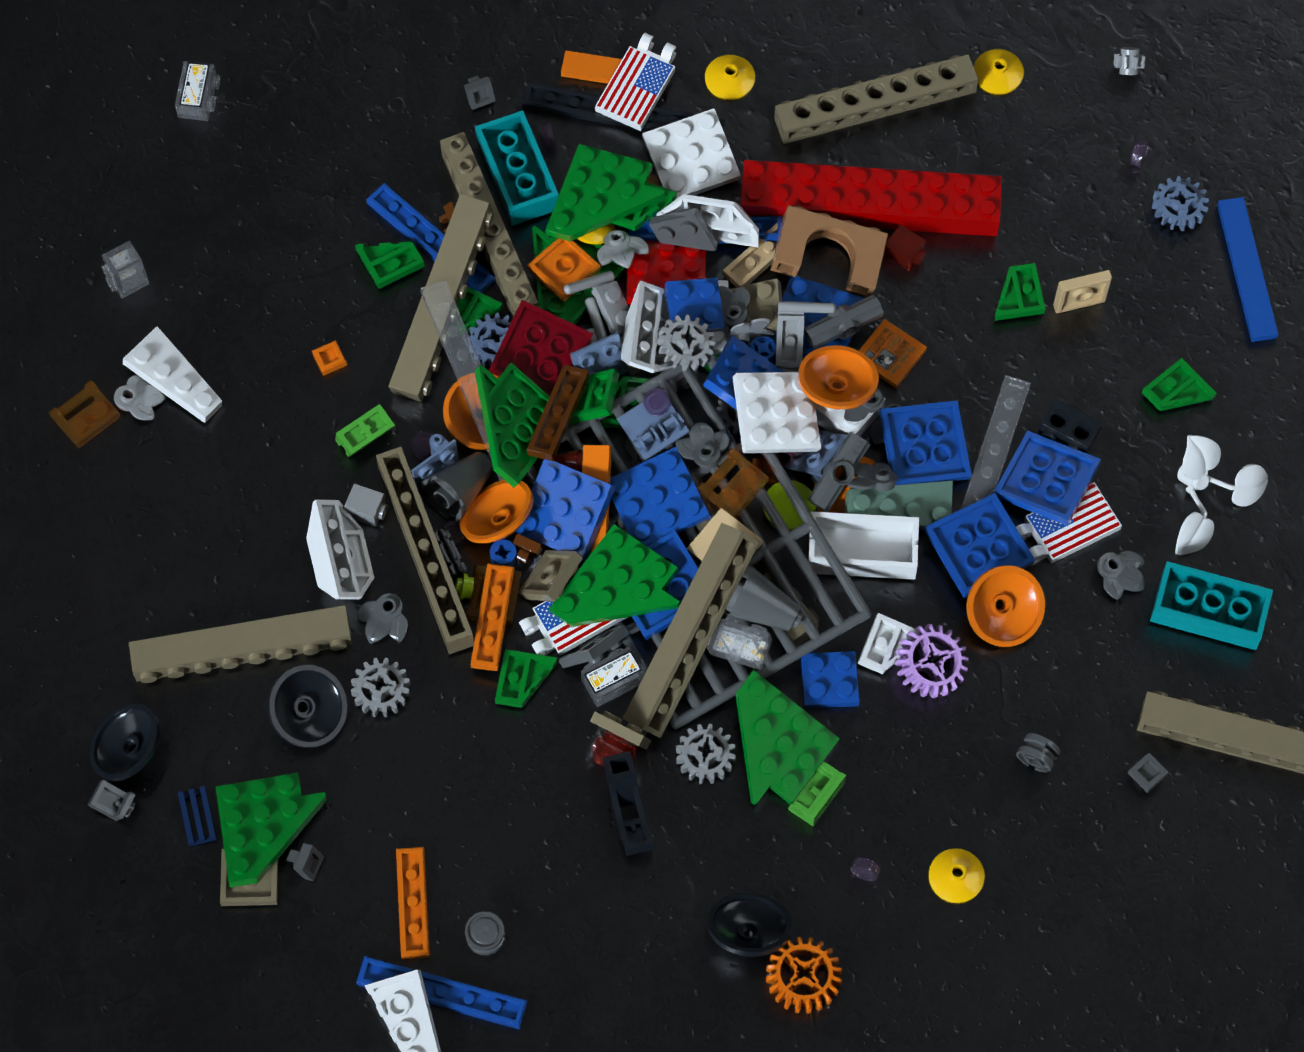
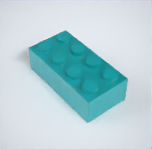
(517, 167)
(1211, 605)

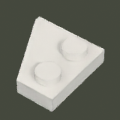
(882, 643)

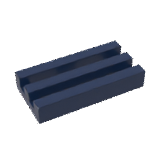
(192, 794)

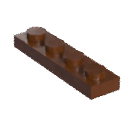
(558, 412)

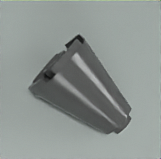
(457, 485)
(763, 602)

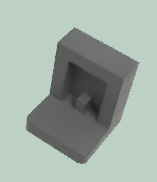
(112, 801)

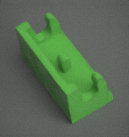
(364, 430)
(818, 793)

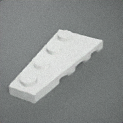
(168, 371)
(406, 1011)

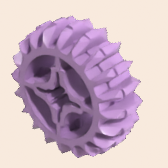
(928, 650)

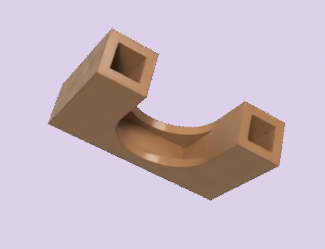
(862, 244)

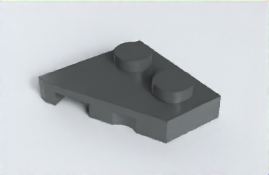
(593, 650)

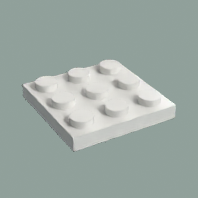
(692, 154)
(775, 413)

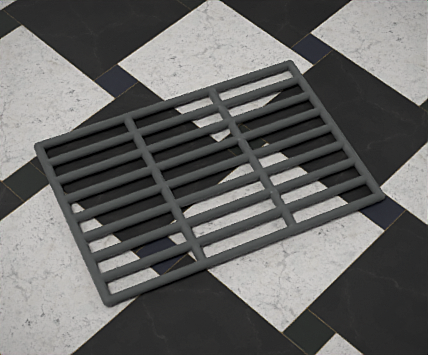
(764, 552)

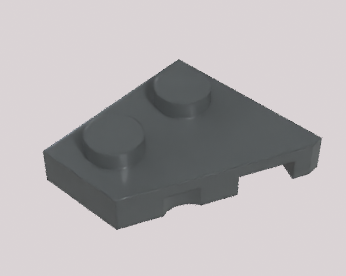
(684, 229)

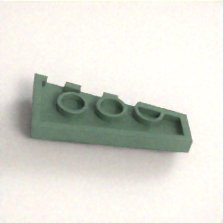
(922, 500)

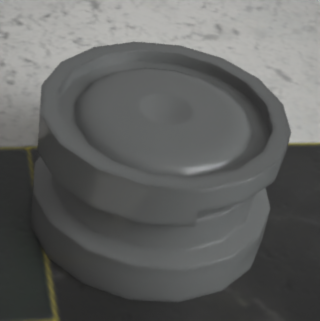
(1038, 752)
(485, 933)

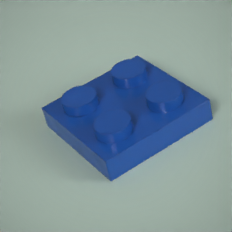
(697, 299)
(829, 680)

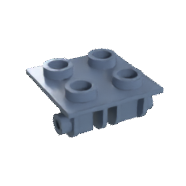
(601, 356)
(652, 433)
(442, 455)
(815, 461)

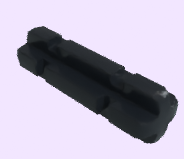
(450, 552)

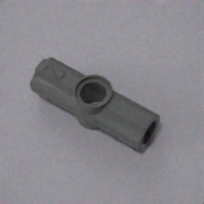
(843, 322)
(848, 458)

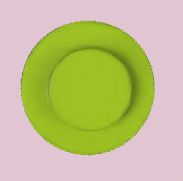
(464, 586)

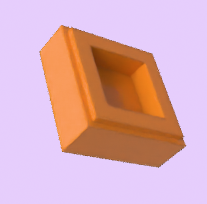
(329, 358)

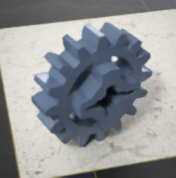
(1177, 206)
(485, 344)

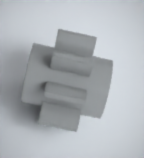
(1129, 61)

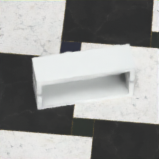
(868, 544)

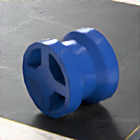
(764, 345)
(500, 547)

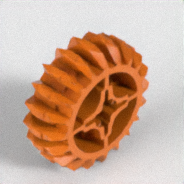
(812, 984)

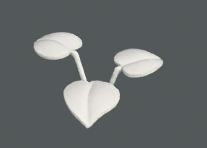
(1200, 456)

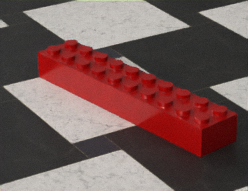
(876, 196)

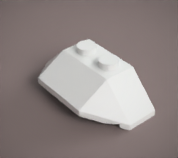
(723, 217)
(642, 325)
(338, 551)

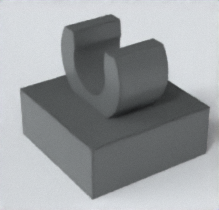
(479, 92)
(1148, 772)
(306, 861)

